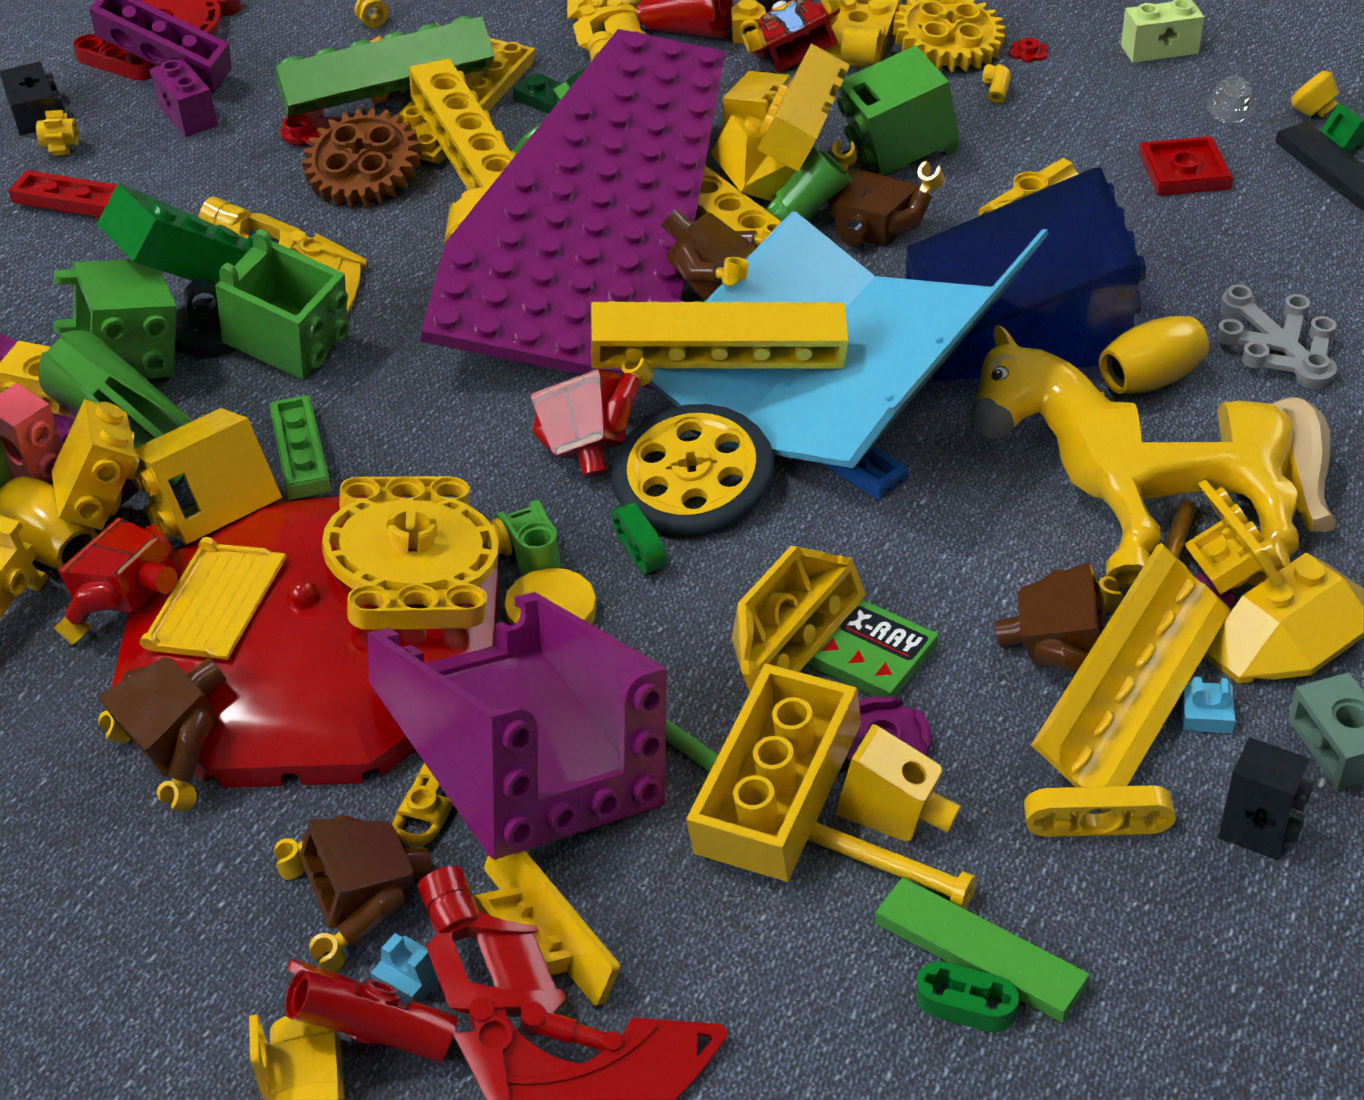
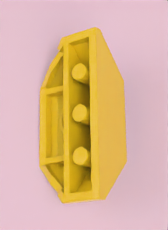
(794, 610)
(1290, 626)

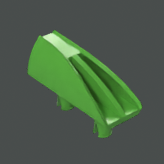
(87, 369)

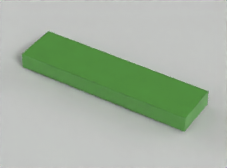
(299, 447)
(978, 944)

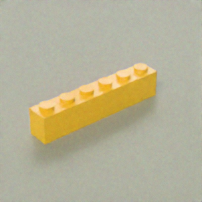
(719, 335)

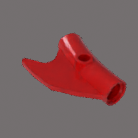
(367, 1012)

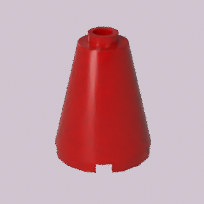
(687, 17)

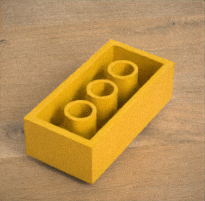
(774, 772)

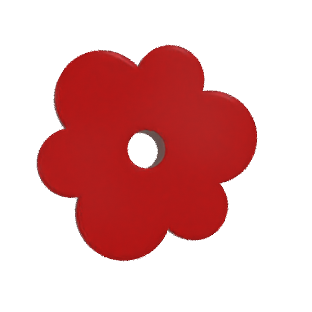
(1028, 50)

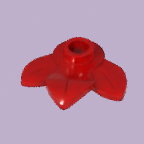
(300, 128)

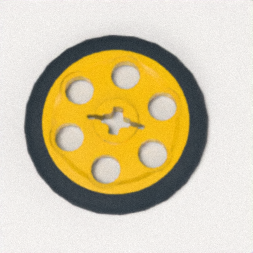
(724, 504)

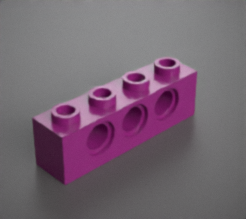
(161, 38)

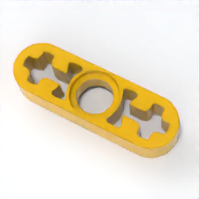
(1065, 811)

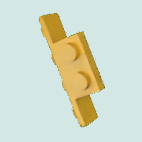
(1233, 546)
(563, 936)

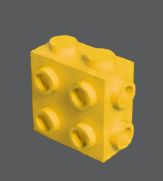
(94, 465)

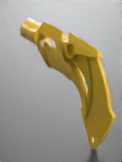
(600, 15)
(317, 248)

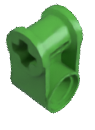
(532, 538)

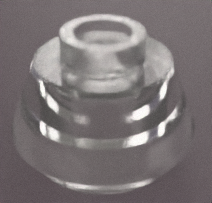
(1232, 100)

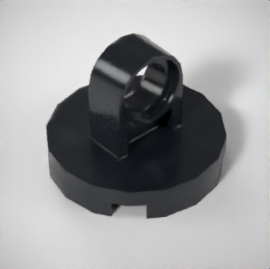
(199, 323)

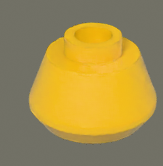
(1316, 95)

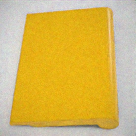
(213, 600)

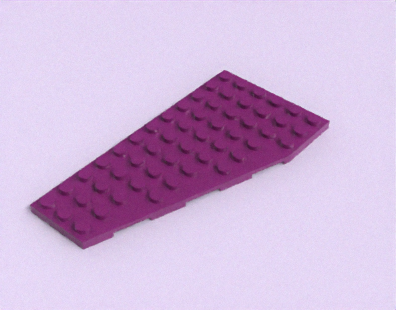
(582, 209)

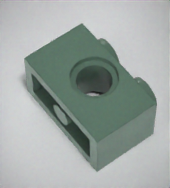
(1331, 724)

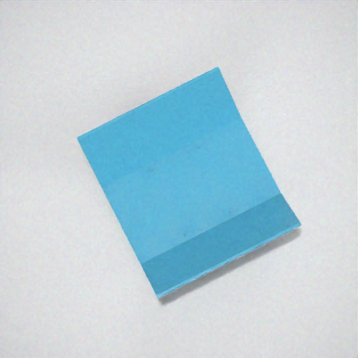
(895, 344)

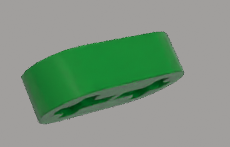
(638, 538)
(967, 996)

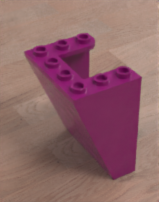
(532, 732)

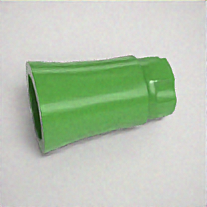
(811, 186)

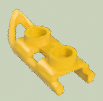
(423, 804)

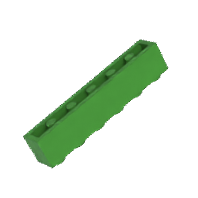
(379, 66)

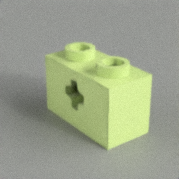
(1162, 30)

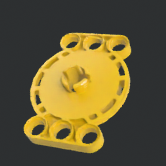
(383, 573)

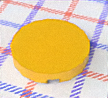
(557, 585)

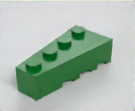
(169, 237)

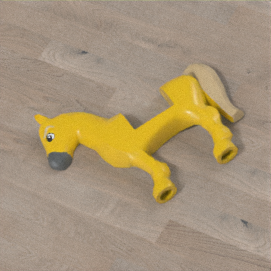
(1265, 451)

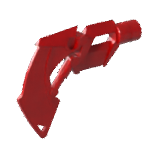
(644, 1063)

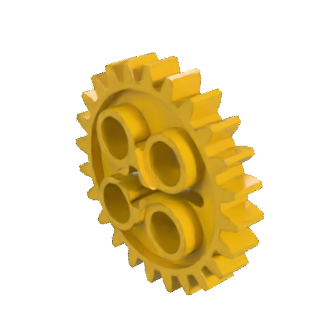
(950, 31)

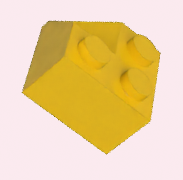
(744, 164)

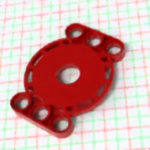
(108, 57)

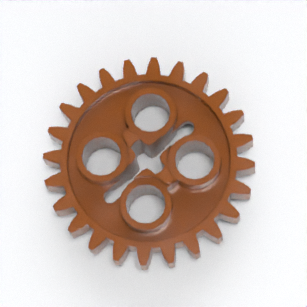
(361, 158)

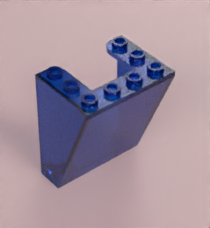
(1067, 297)

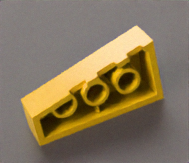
(801, 108)

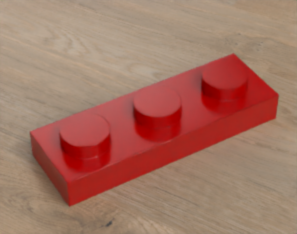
(61, 193)

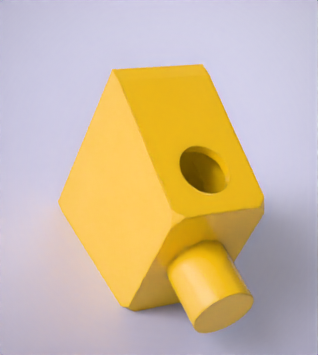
(894, 788)

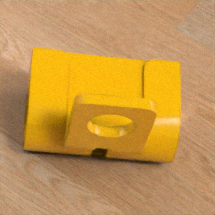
(297, 1062)

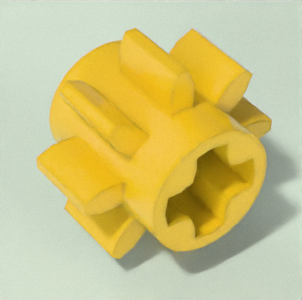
(57, 132)

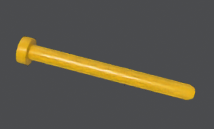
(959, 888)

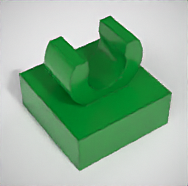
(1345, 128)

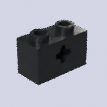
(30, 95)
(1265, 799)

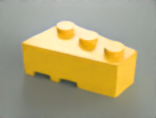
(752, 95)

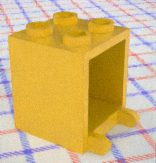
(220, 467)

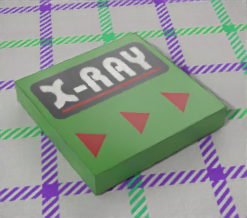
(875, 651)

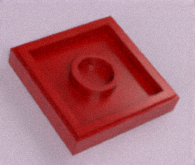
(1185, 166)

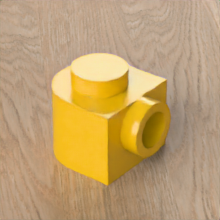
(745, 16)

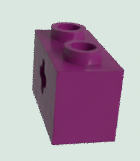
(183, 97)

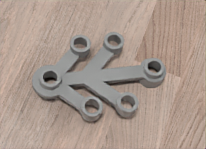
(1311, 368)

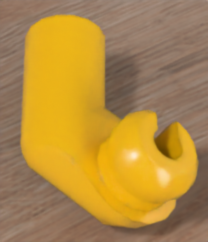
(1000, 79)

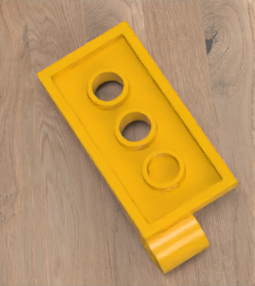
(863, 31)

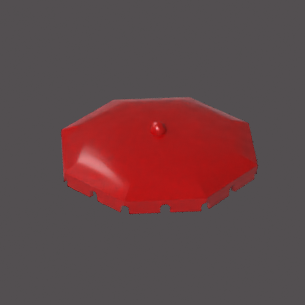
(300, 669)

